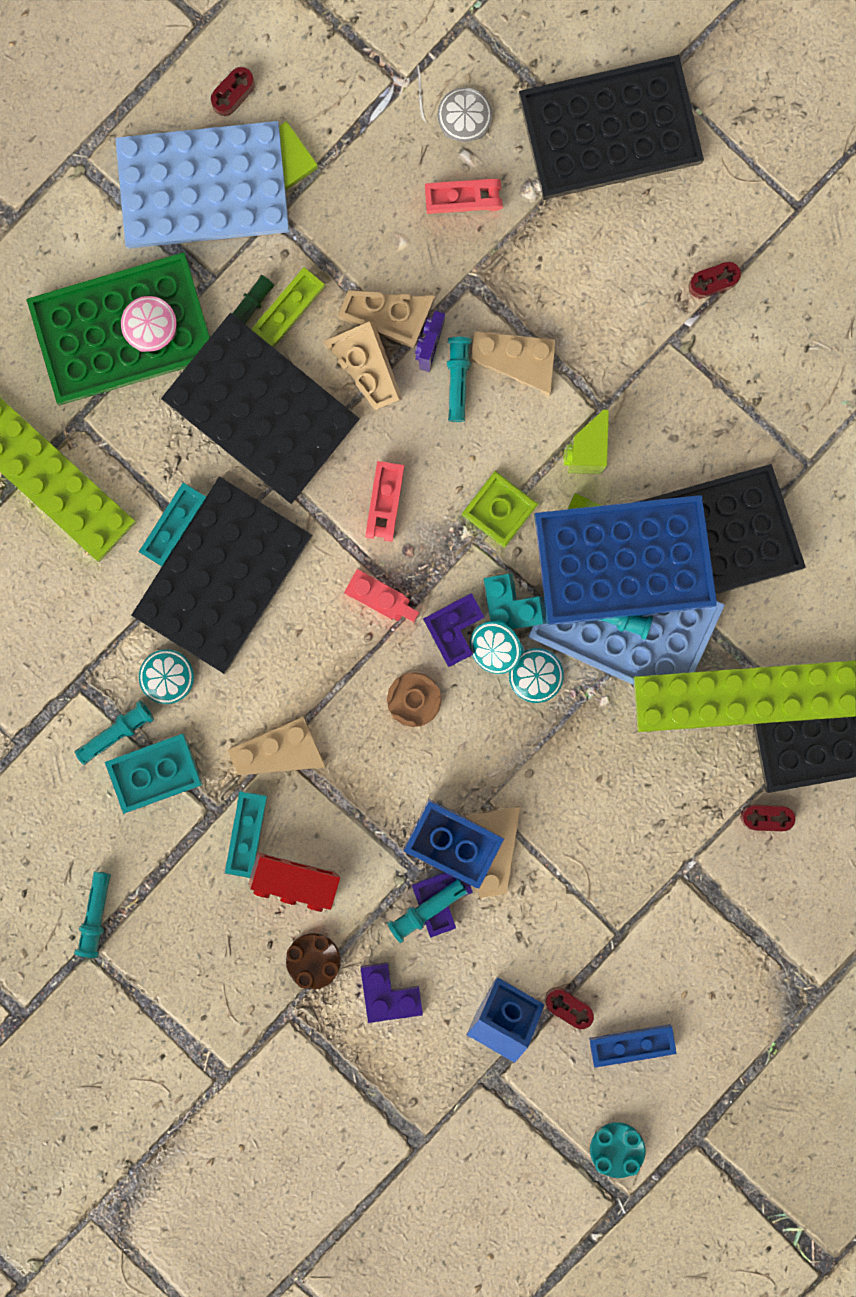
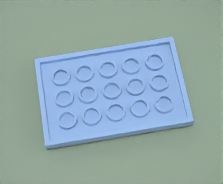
(202, 185)
(671, 646)

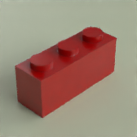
(293, 882)

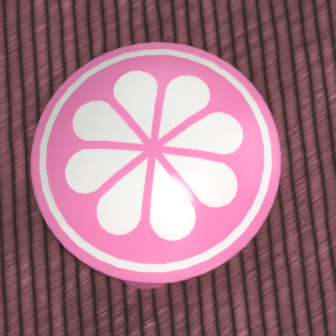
(148, 323)

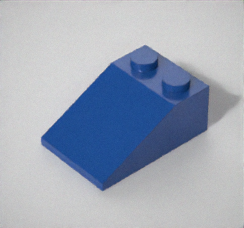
(453, 843)

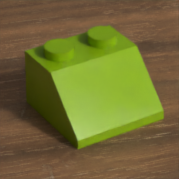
(589, 447)

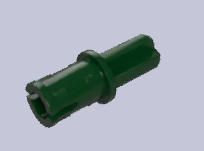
(253, 299)

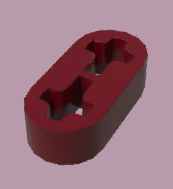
(227, 88)
(717, 286)
(767, 811)
(565, 1013)

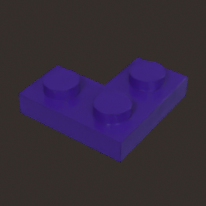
(427, 346)
(446, 626)
(425, 889)
(383, 1001)

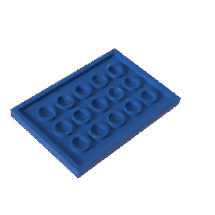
(625, 560)

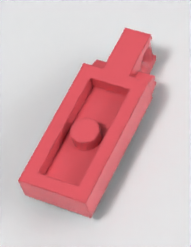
(380, 597)

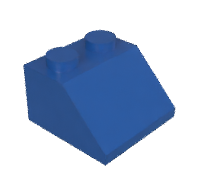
(506, 1020)

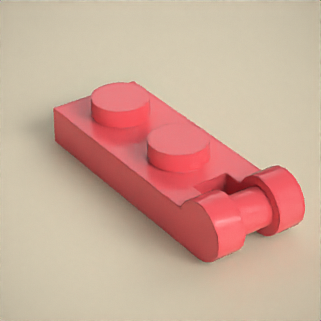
(463, 196)
(385, 500)

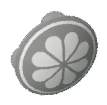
(464, 115)

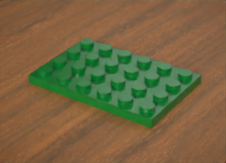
(84, 335)

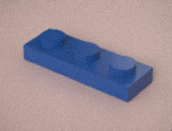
(632, 1045)

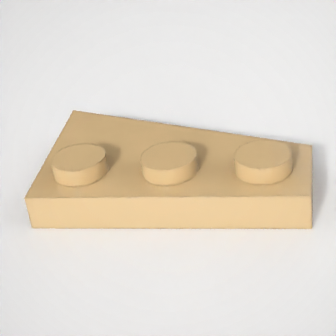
(394, 316)
(518, 357)
(366, 361)
(278, 750)
(503, 823)

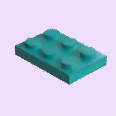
(153, 773)

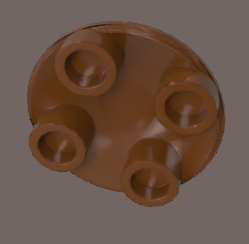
(313, 961)

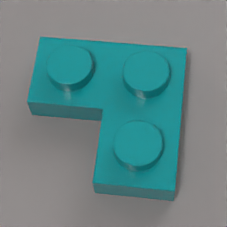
(505, 606)

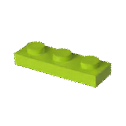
(288, 307)

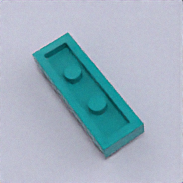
(172, 524)
(246, 833)

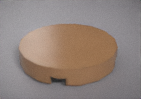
(414, 699)

